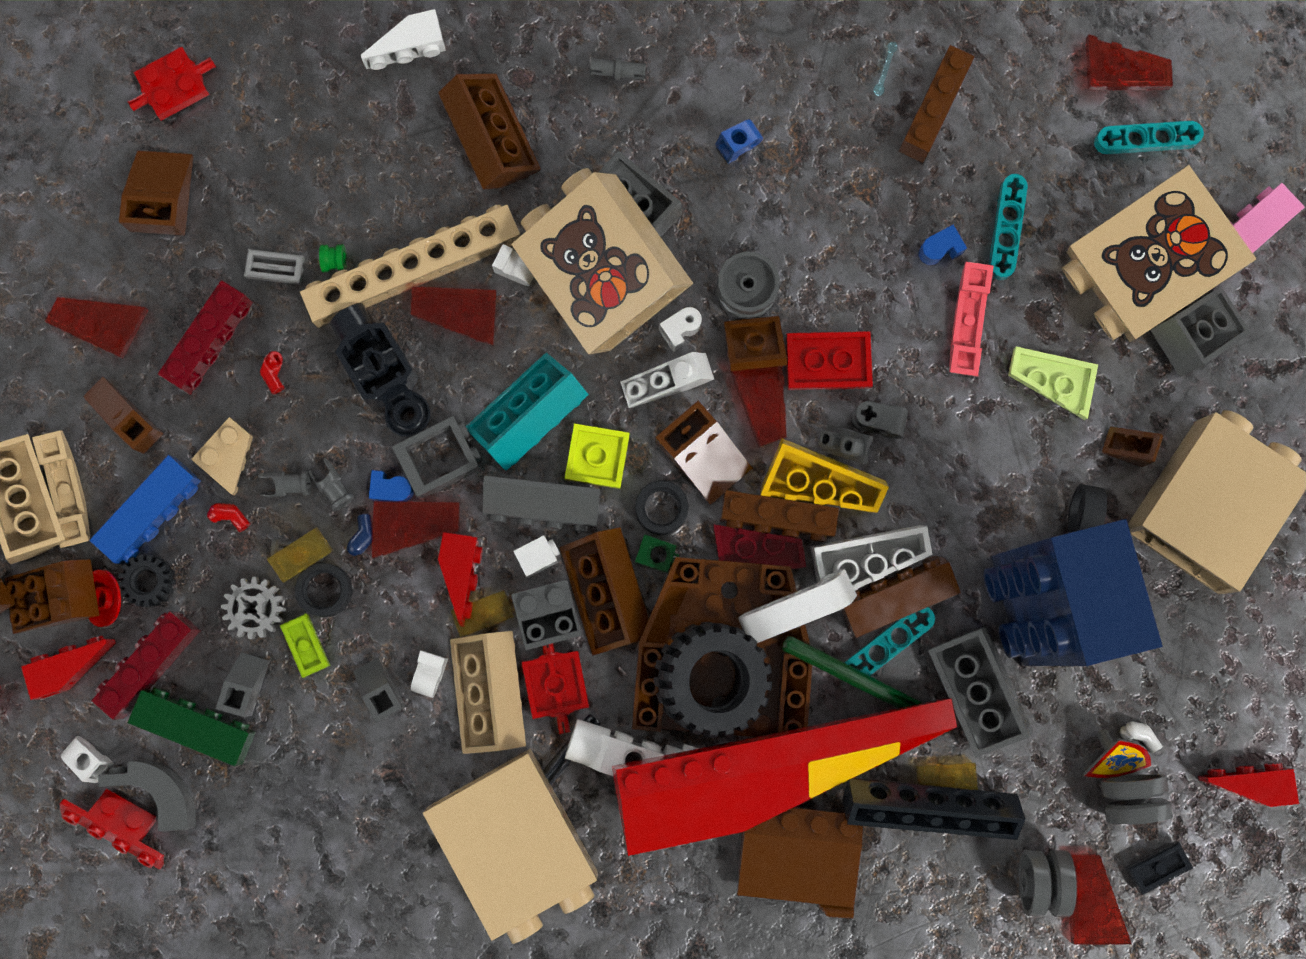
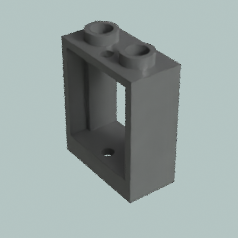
(420, 488)

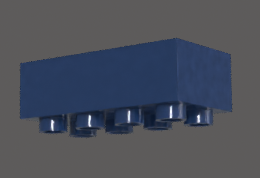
(1073, 599)

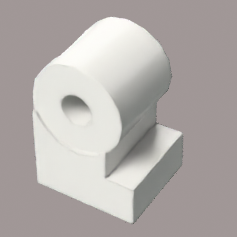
(512, 266)
(681, 324)
(428, 673)
(85, 760)

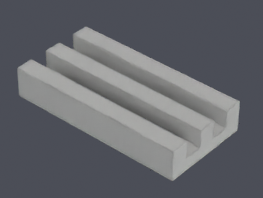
(298, 270)

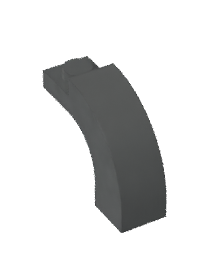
(167, 788)

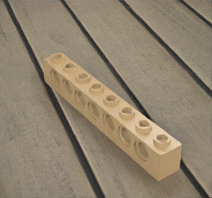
(427, 269)

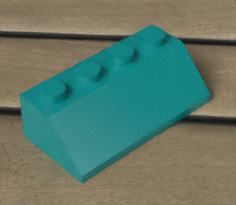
(526, 411)

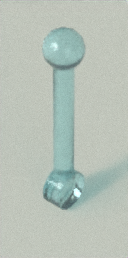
(879, 88)

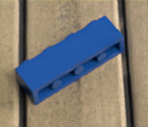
(146, 510)

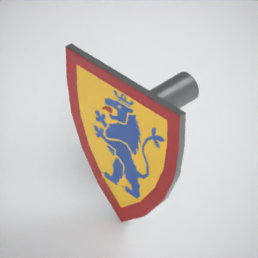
(1119, 758)

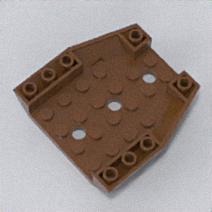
(695, 596)

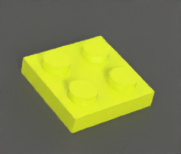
(597, 456)

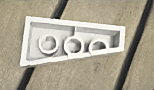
(872, 555)

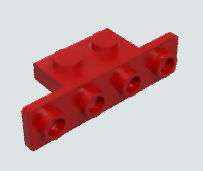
(117, 822)

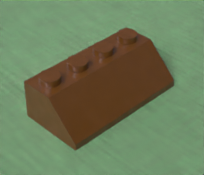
(488, 129)
(605, 590)

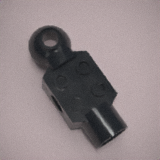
(379, 369)

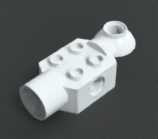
(601, 750)

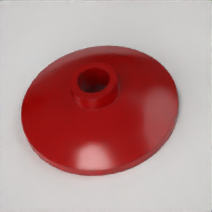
(108, 598)

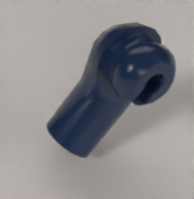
(363, 537)

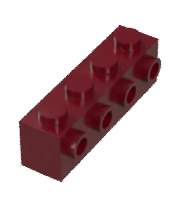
(205, 337)
(146, 664)

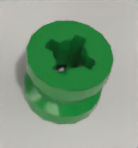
(332, 258)

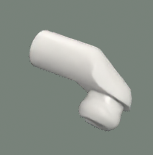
(1141, 732)

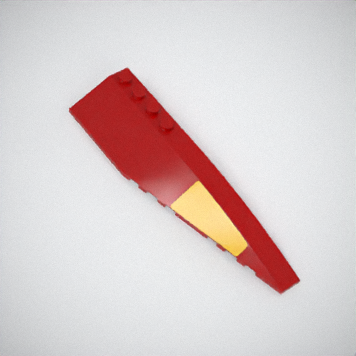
(753, 779)

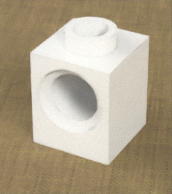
(537, 556)

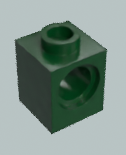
(650, 543)

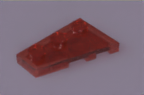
(410, 524)

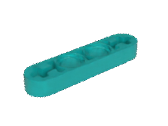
(1148, 136)
(1004, 226)
(890, 648)

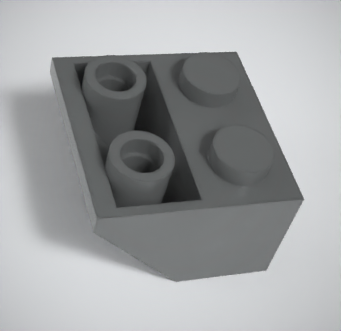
(546, 614)

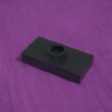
(1159, 867)

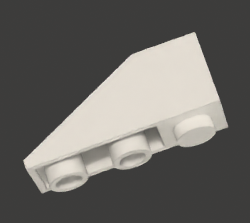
(411, 38)
(667, 379)

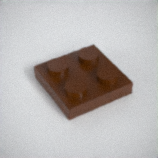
(755, 343)

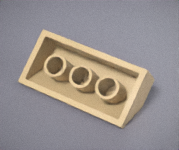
(26, 510)
(487, 692)

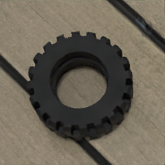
(748, 687)

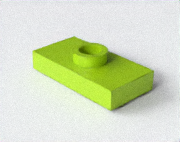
(305, 645)

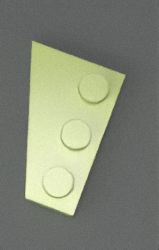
(1056, 378)

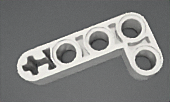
(800, 607)

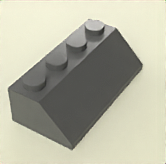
(541, 502)
(981, 691)

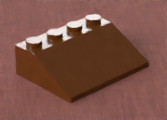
(801, 858)

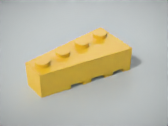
(815, 478)

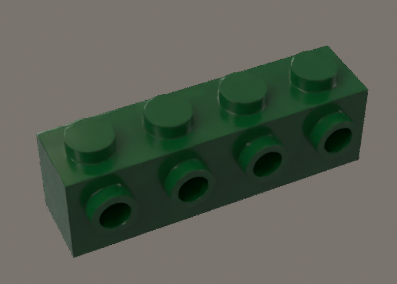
(192, 727)

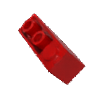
(457, 562)
(59, 673)
(1266, 786)

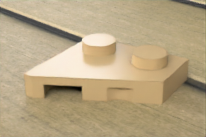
(225, 454)

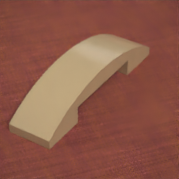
(64, 486)

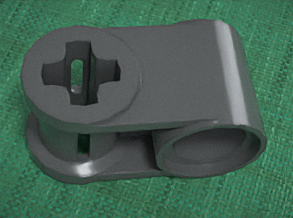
(885, 419)

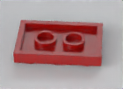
(829, 360)

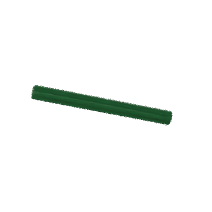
(847, 673)

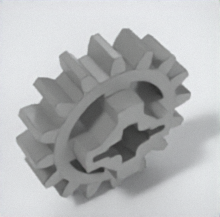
(244, 616)

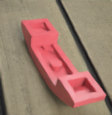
(969, 319)

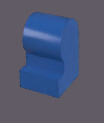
(738, 140)
(941, 244)
(393, 490)

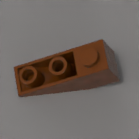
(122, 416)

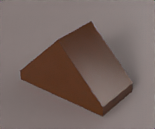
(1132, 445)

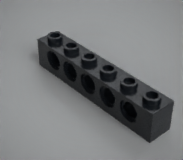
(933, 809)

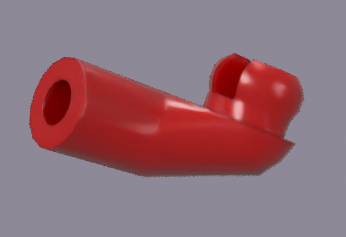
(270, 370)
(230, 512)

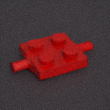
(171, 83)
(555, 685)

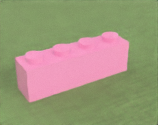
(1266, 217)

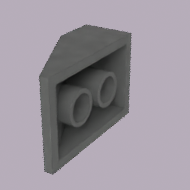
(653, 199)
(1200, 331)

